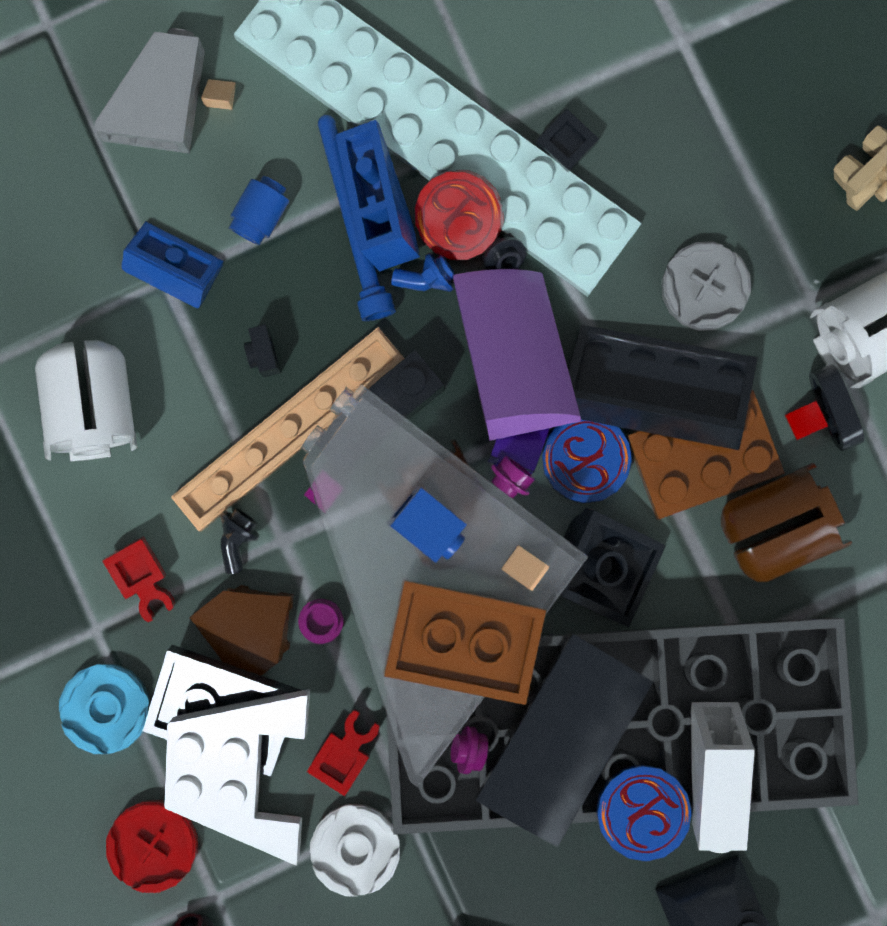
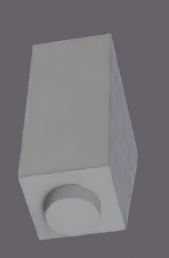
(157, 95)

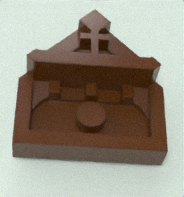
(247, 627)

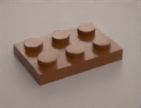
(690, 473)
(464, 642)

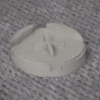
(706, 286)

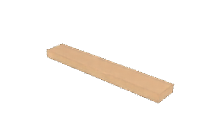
(283, 432)

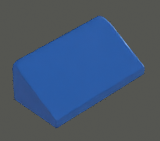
(171, 264)

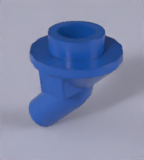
(436, 275)

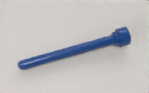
(374, 300)

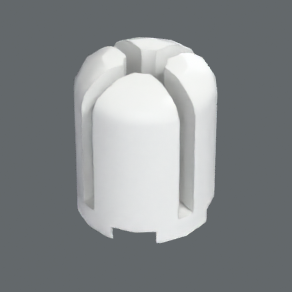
(843, 334)
(62, 401)

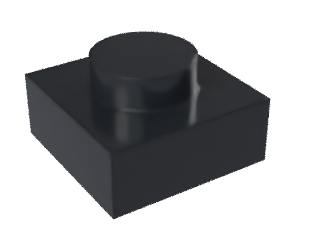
(567, 140)
(261, 351)

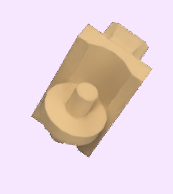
(865, 181)

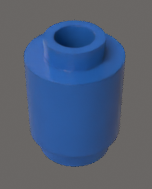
(258, 210)

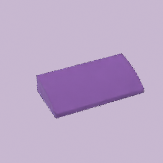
(515, 351)

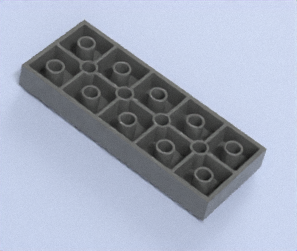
(780, 672)

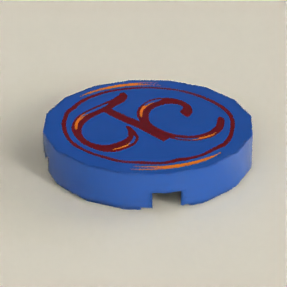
(586, 460)
(643, 812)

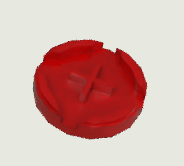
(151, 847)

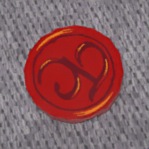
(459, 214)

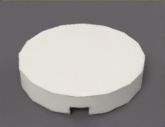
(354, 850)

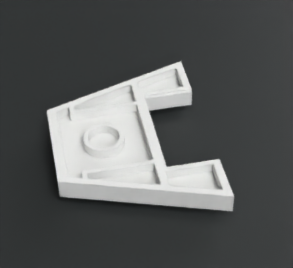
(217, 769)

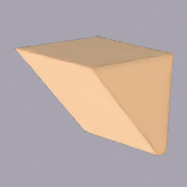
(219, 94)
(525, 568)

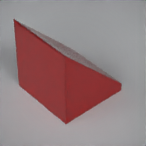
(806, 420)

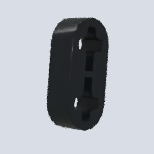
(836, 407)

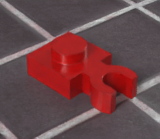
(137, 571)
(341, 758)

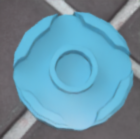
(104, 708)

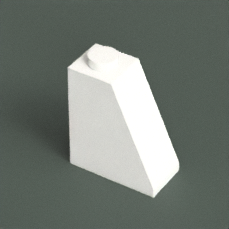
(720, 776)

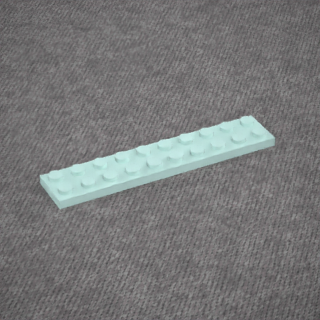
(440, 131)

